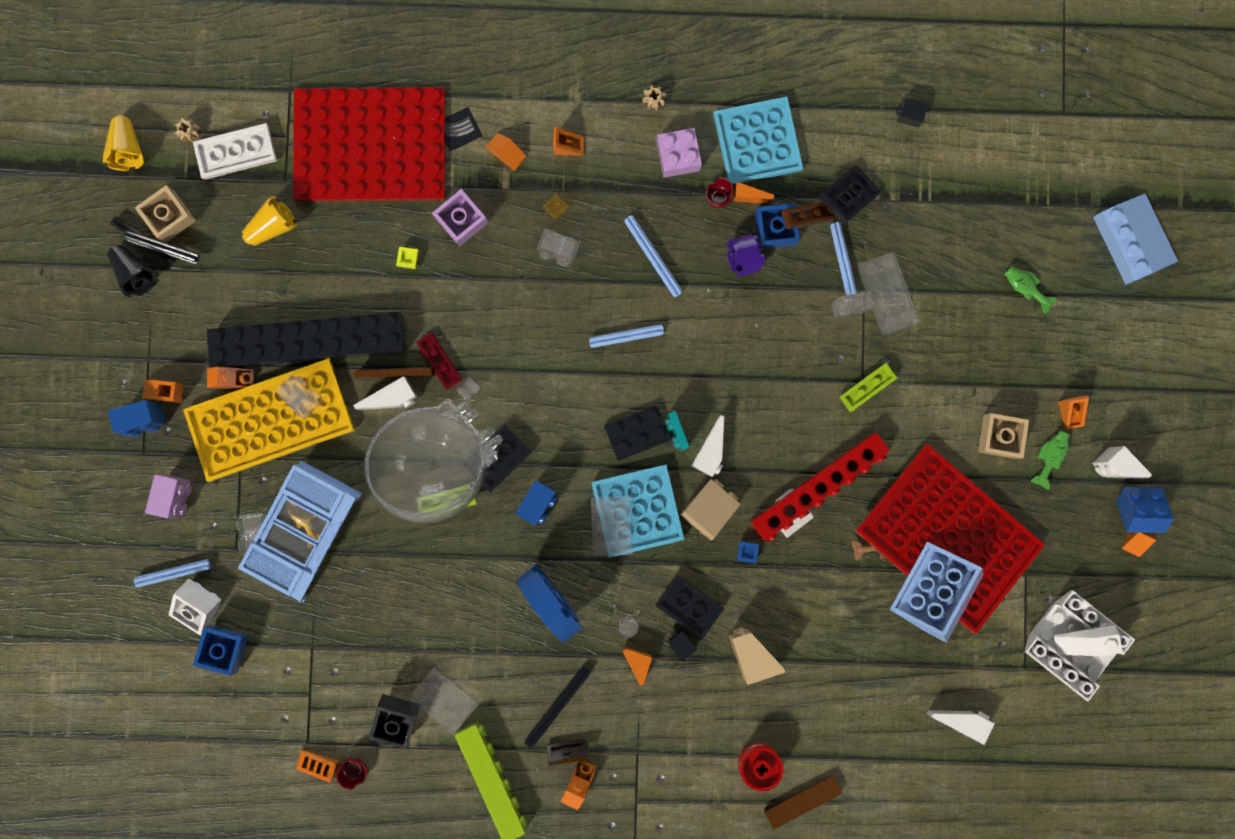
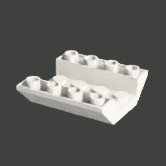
(1069, 615)

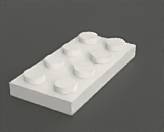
(234, 151)

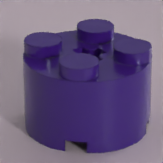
(745, 255)

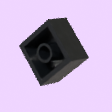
(394, 721)

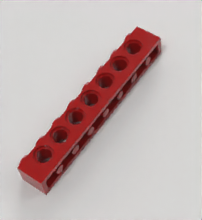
(878, 454)

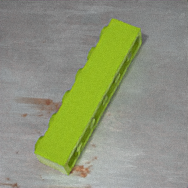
(491, 782)

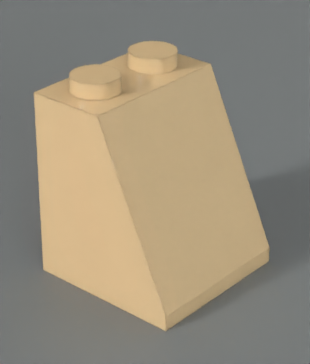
(711, 509)
(753, 657)

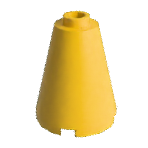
(122, 146)
(268, 222)

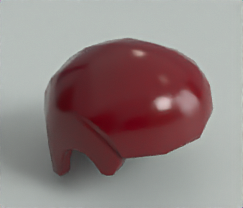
(720, 193)
(351, 773)

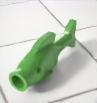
(1026, 284)
(1053, 454)

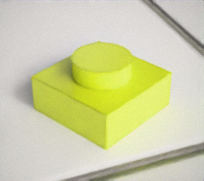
(407, 258)

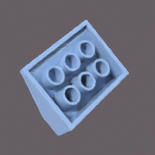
(1135, 239)
(937, 591)

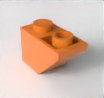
(229, 378)
(163, 391)
(578, 784)

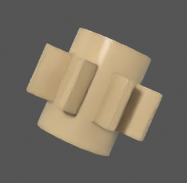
(650, 101)
(187, 130)

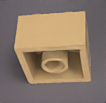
(165, 214)
(1003, 436)

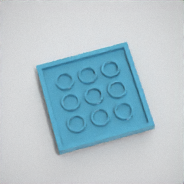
(758, 141)
(651, 506)

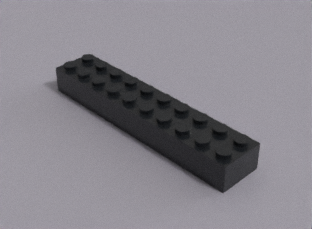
(306, 340)

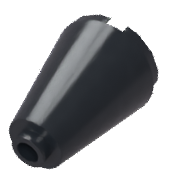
(130, 271)

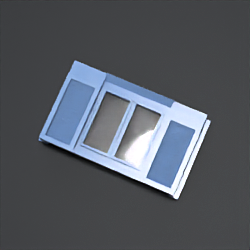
(299, 530)

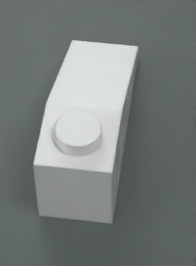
(392, 396)
(710, 454)
(1090, 642)
(967, 722)

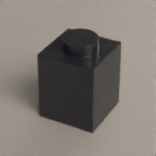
(911, 112)
(681, 644)

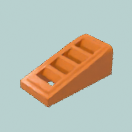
(748, 194)
(333, 763)

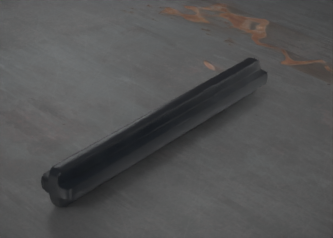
(557, 707)

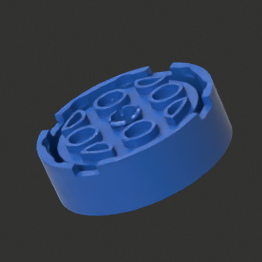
(549, 603)

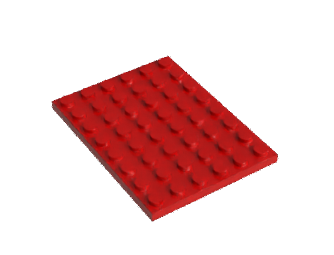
(369, 144)
(946, 509)

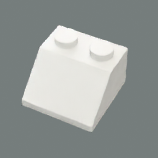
(1120, 463)
(194, 606)

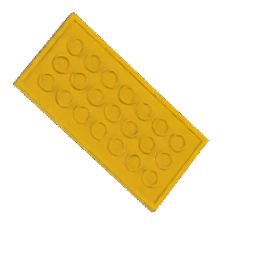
(260, 426)

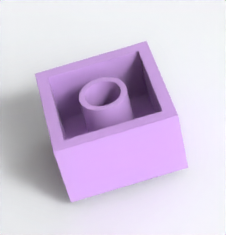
(679, 152)
(460, 217)
(168, 496)

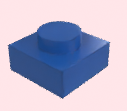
(747, 552)

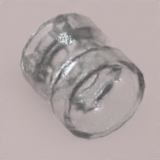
(468, 389)
(628, 626)

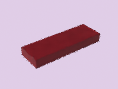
(439, 361)

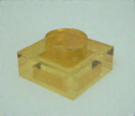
(555, 207)

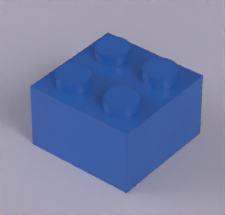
(772, 228)
(136, 418)
(536, 503)
(1144, 510)
(220, 650)

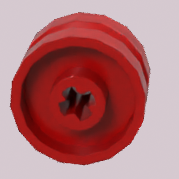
(760, 778)

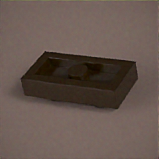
(566, 752)

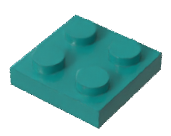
(679, 439)

